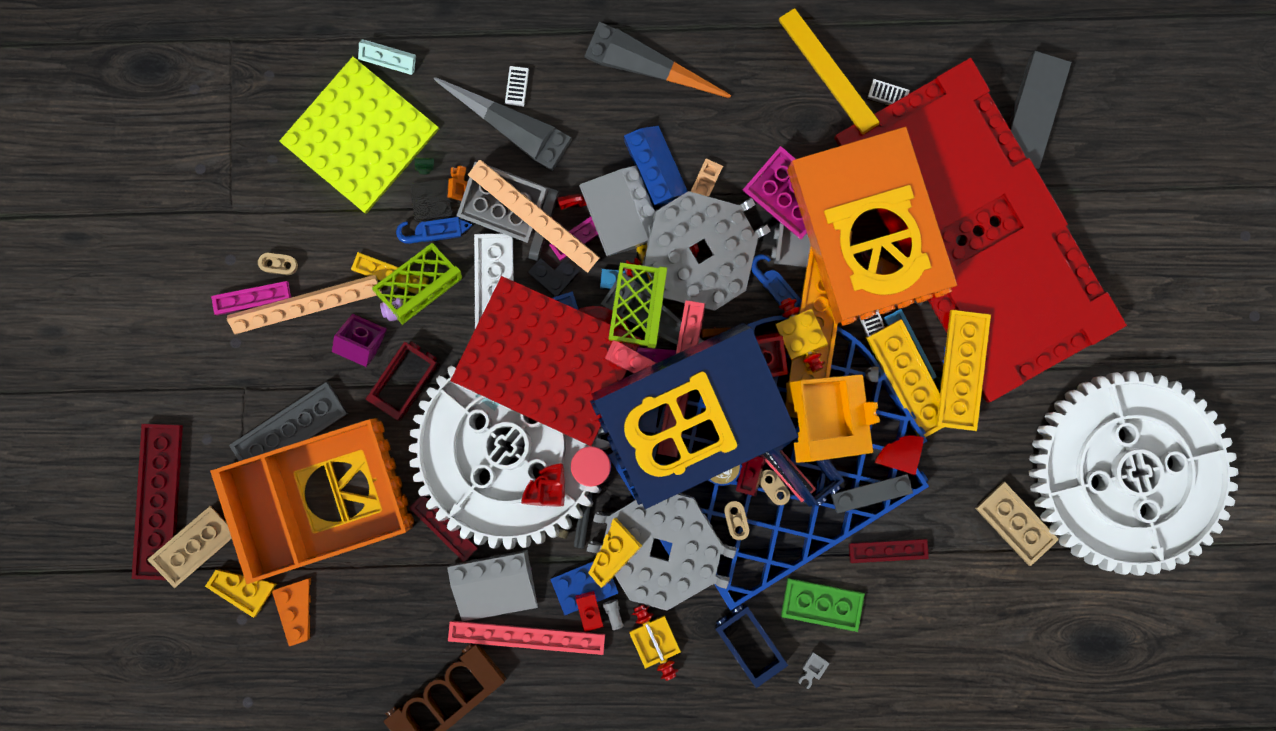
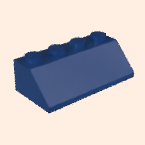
(655, 165)

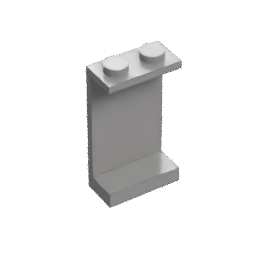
(790, 248)

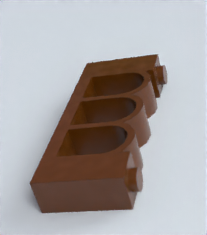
(480, 666)

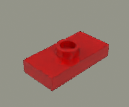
(589, 611)

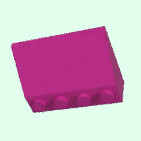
(775, 193)

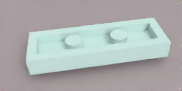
(386, 56)

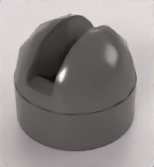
(872, 374)

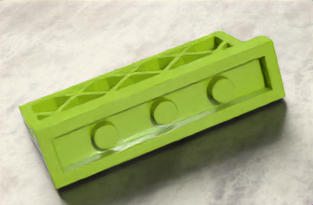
(430, 291)
(654, 309)

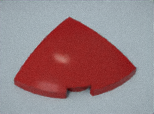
(571, 200)
(902, 454)
(547, 488)

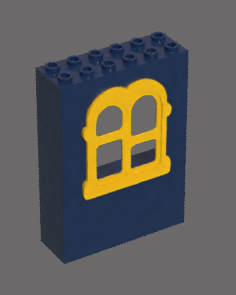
(737, 398)

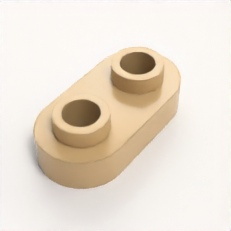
(278, 263)
(774, 487)
(736, 520)

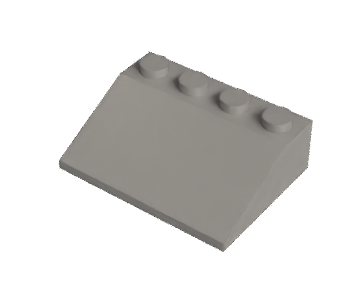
(619, 209)
(489, 212)
(493, 585)

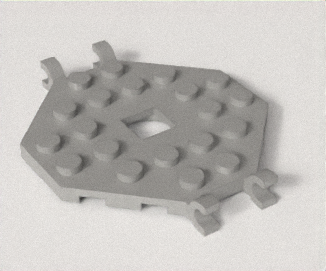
(725, 232)
(692, 557)

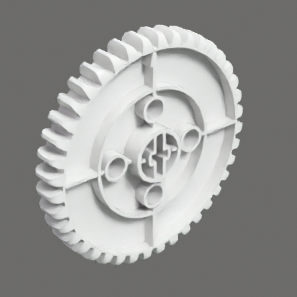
(456, 452)
(1179, 501)

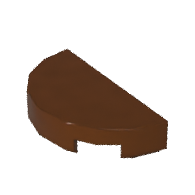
(712, 331)

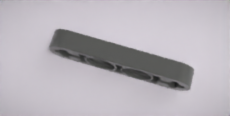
(539, 240)

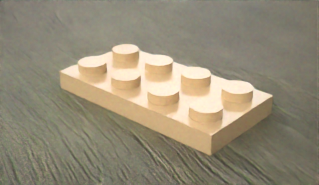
(1016, 523)
(191, 547)

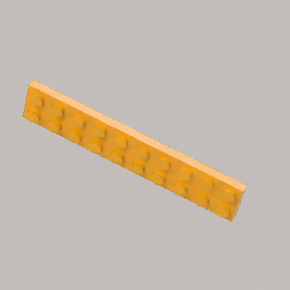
(814, 298)

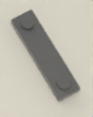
(872, 493)

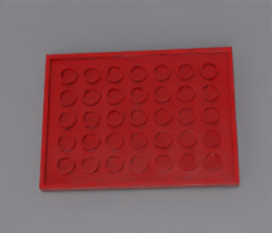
(540, 359)

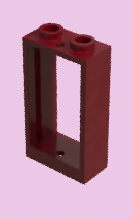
(397, 359)

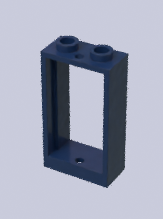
(825, 465)
(767, 672)

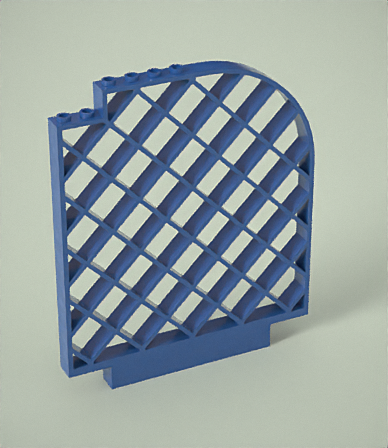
(886, 506)

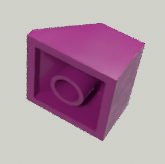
(358, 340)

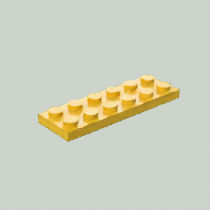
(963, 370)
(907, 374)

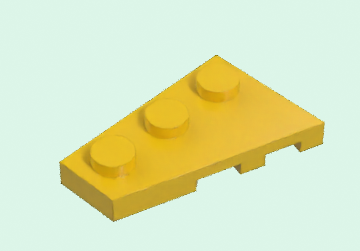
(615, 552)
(244, 596)

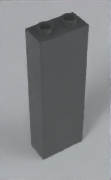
(1038, 103)

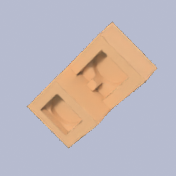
(707, 178)

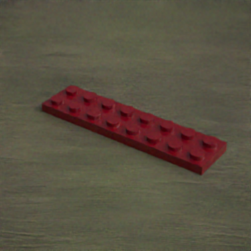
(156, 495)

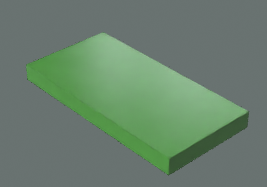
(822, 604)

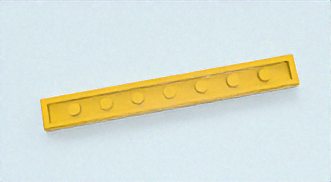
(829, 71)

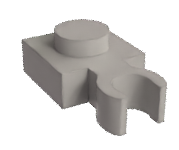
(814, 667)

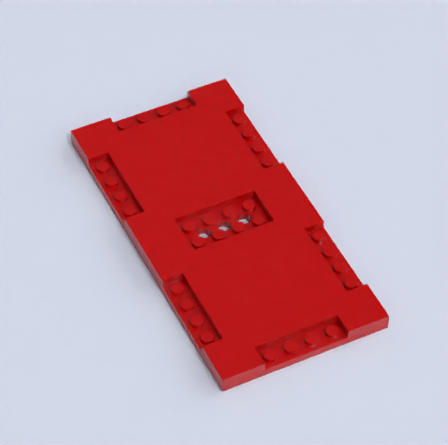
(1023, 270)

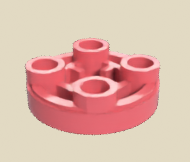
(590, 466)

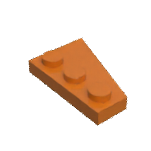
(293, 610)

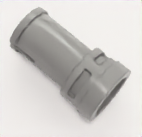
(612, 609)

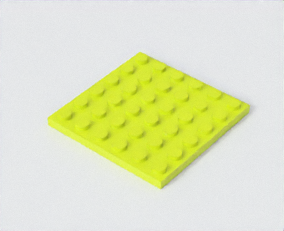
(359, 135)

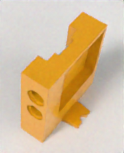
(832, 417)

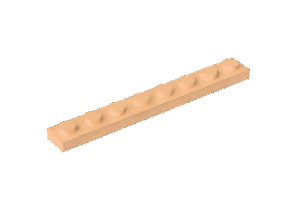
(533, 216)
(302, 304)

